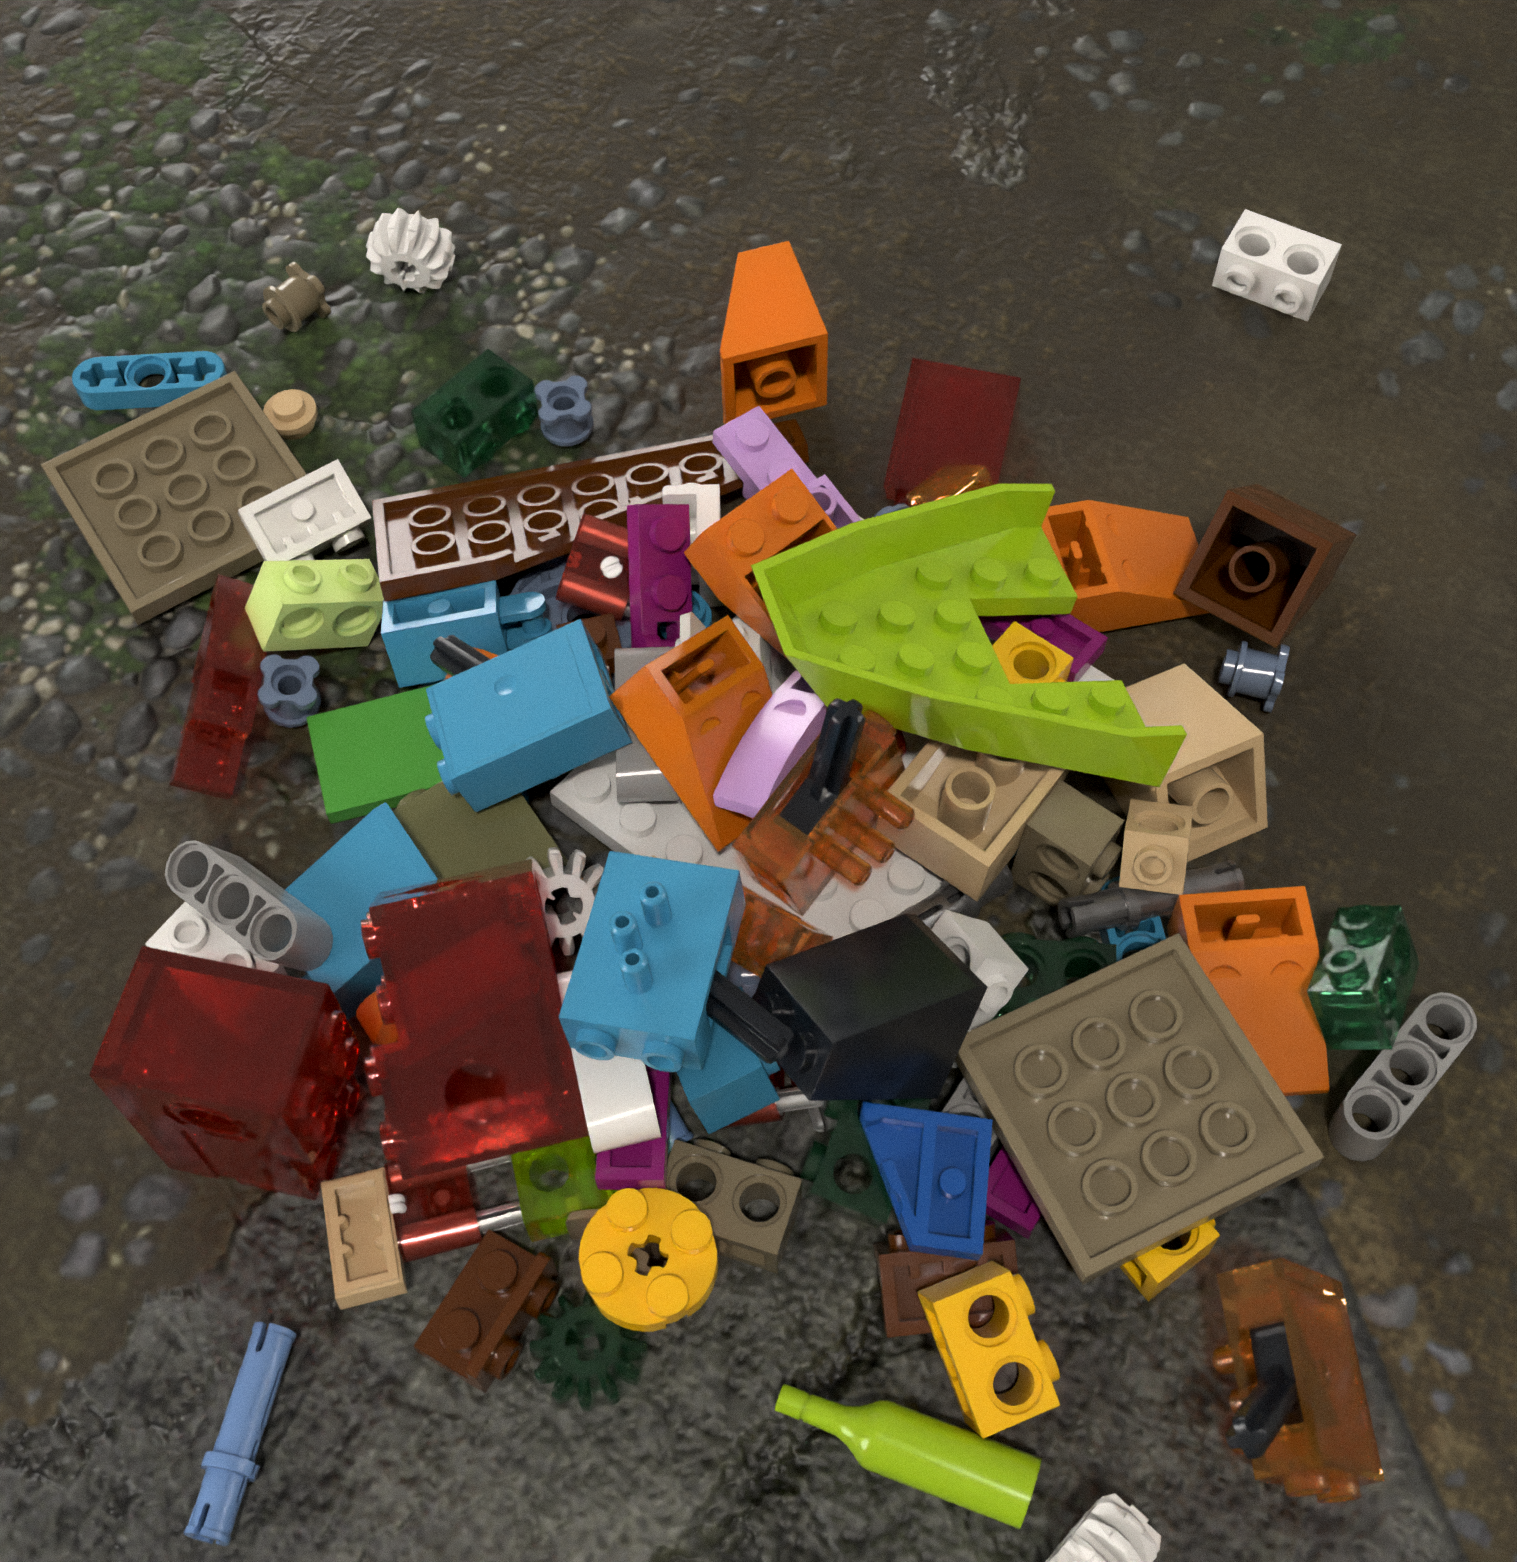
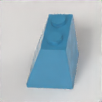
(342, 886)

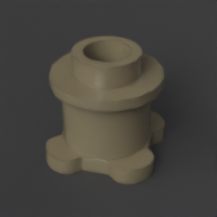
(295, 299)

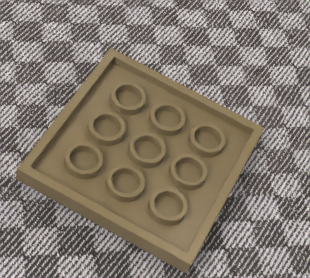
(168, 490)
(1134, 1107)

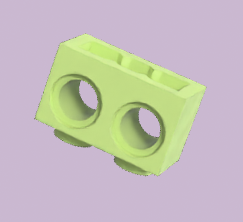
(315, 604)

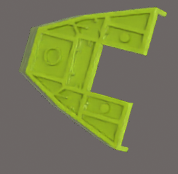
(895, 623)

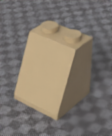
(1216, 766)

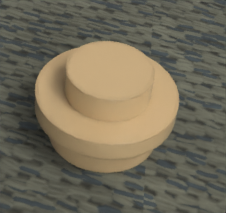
(292, 413)

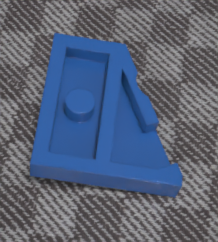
(933, 1175)

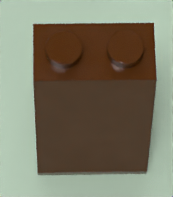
(1263, 562)

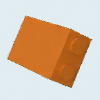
(772, 338)

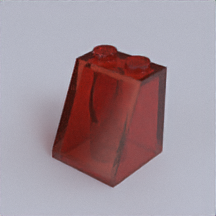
(954, 420)

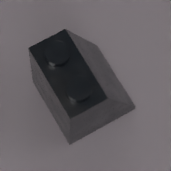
(873, 1012)

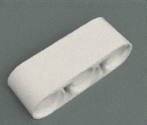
(614, 1096)

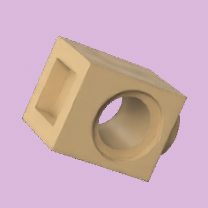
(1156, 846)

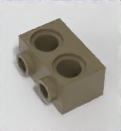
(1067, 847)
(736, 1186)

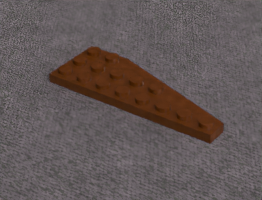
(531, 516)

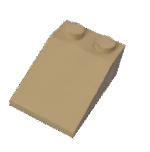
(967, 811)

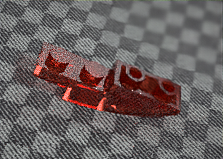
(222, 695)

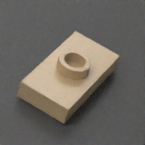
(362, 1239)

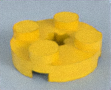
(666, 1293)

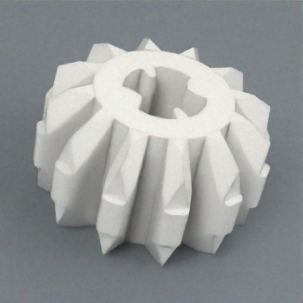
(410, 250)
(578, 885)
(1109, 1534)

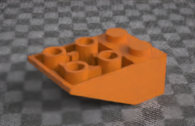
(759, 528)
(1122, 562)
(692, 715)
(1260, 960)

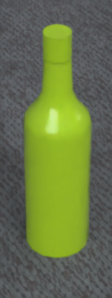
(925, 1453)

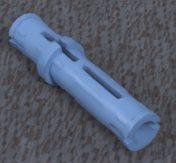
(237, 1444)

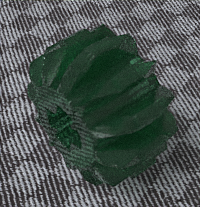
(564, 1363)

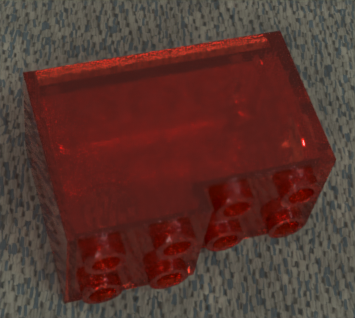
(469, 1022)
(232, 1070)

